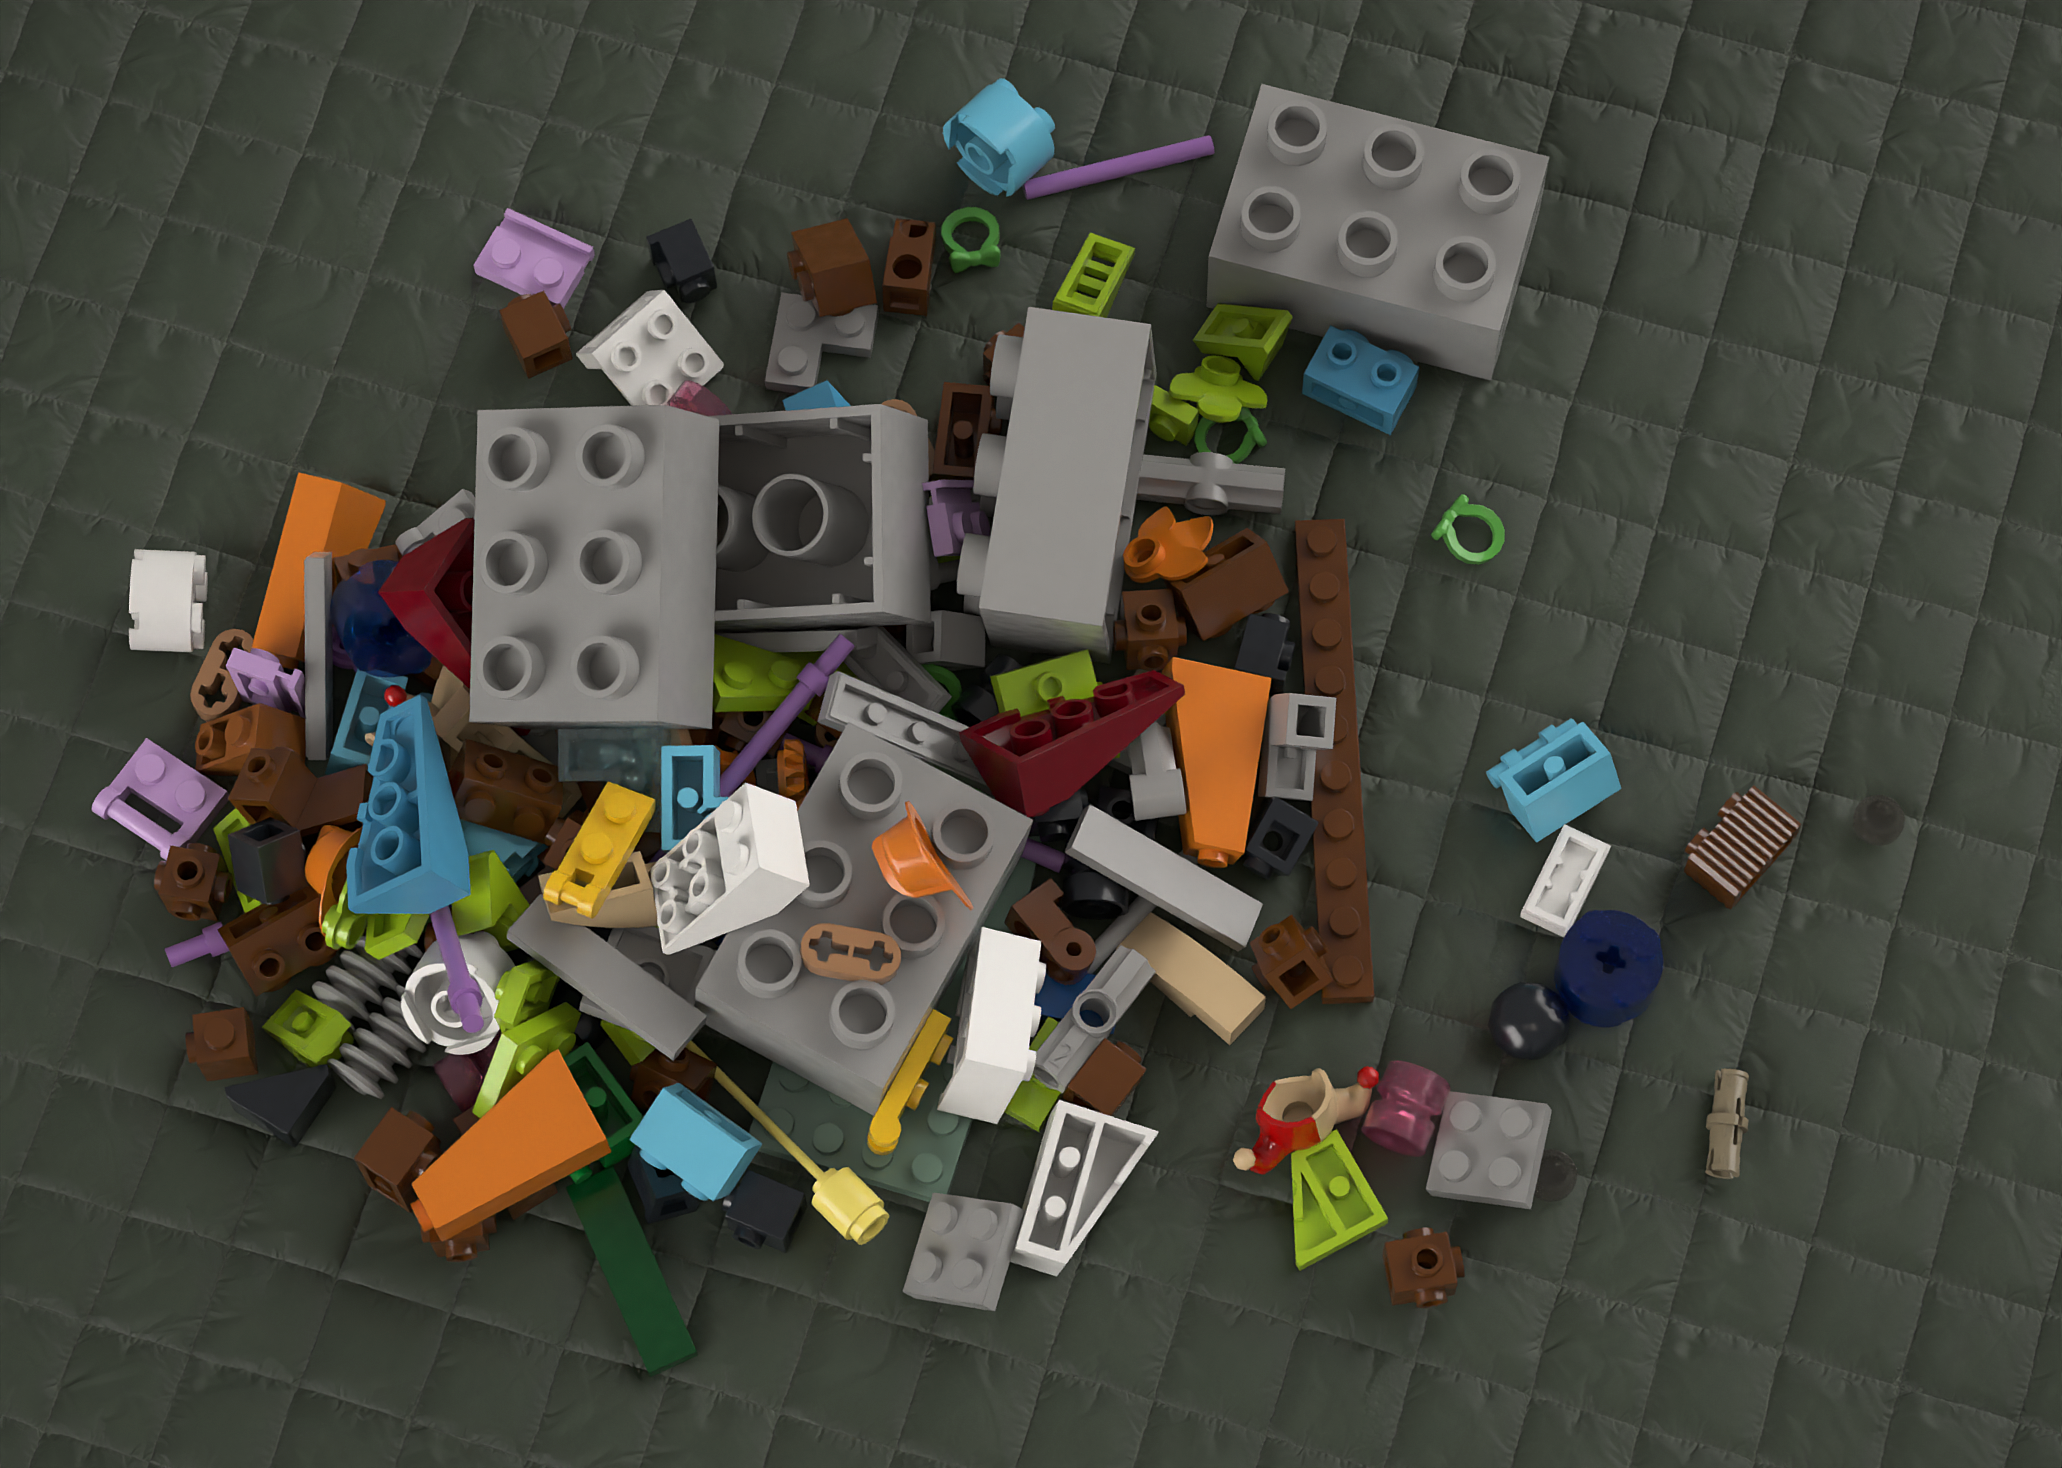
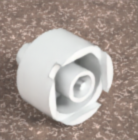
(165, 600)
(427, 1002)

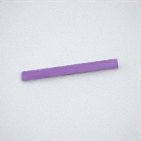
(1118, 167)

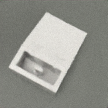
(730, 869)

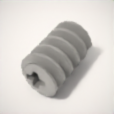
(361, 980)
(378, 1049)

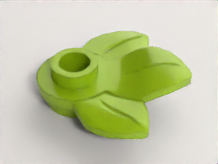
(1218, 389)
(343, 926)

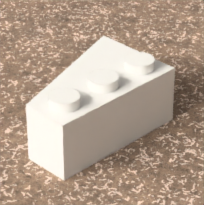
(994, 1025)
(1073, 1181)

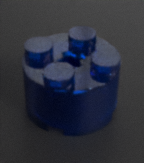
(369, 627)
(1614, 940)

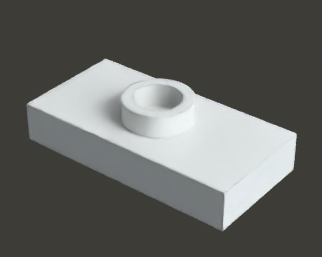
(1565, 881)

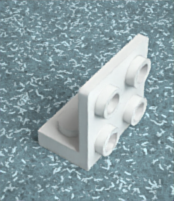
(651, 351)

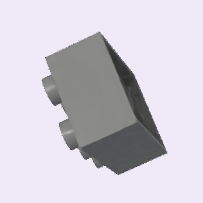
(1377, 229)
(1059, 482)
(822, 519)
(594, 568)
(858, 1031)

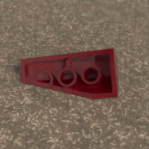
(434, 597)
(1054, 752)

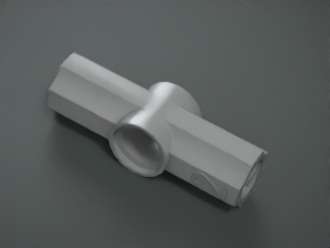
(1211, 484)
(1110, 997)

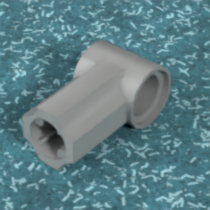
(1154, 780)

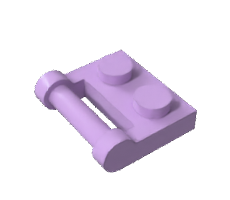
(168, 787)

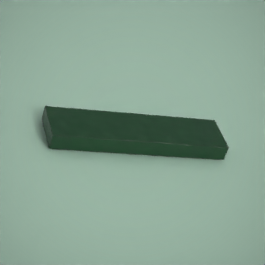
(632, 1271)

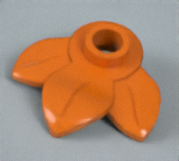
(1167, 548)

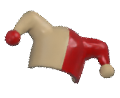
(1301, 1114)

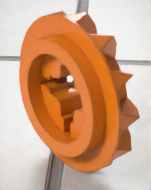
(793, 771)

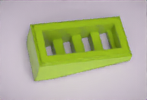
(1073, 302)

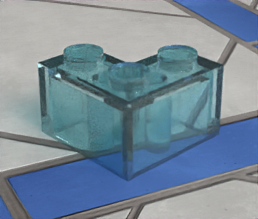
(616, 755)

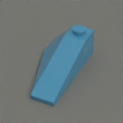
(411, 834)

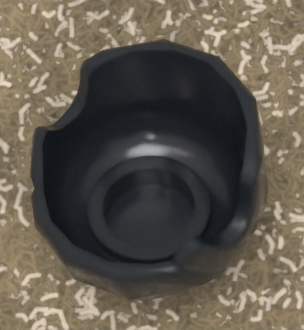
(1528, 1020)

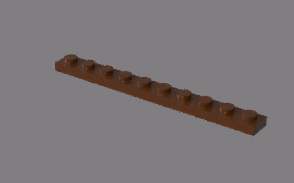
(1337, 789)

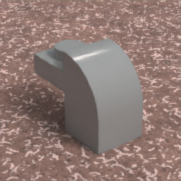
(1291, 735)

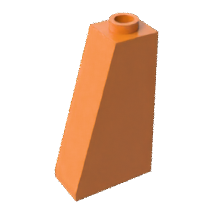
(320, 518)
(1218, 749)
(511, 1152)

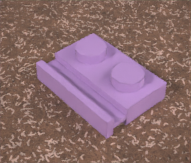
(533, 258)
(953, 515)
(263, 680)

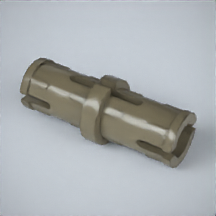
(1727, 1123)

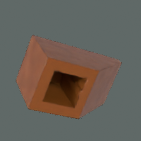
(226, 741)

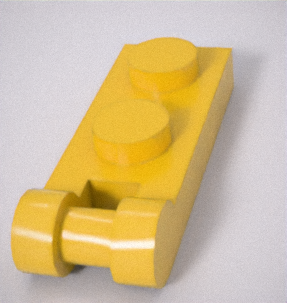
(600, 849)
(908, 1085)

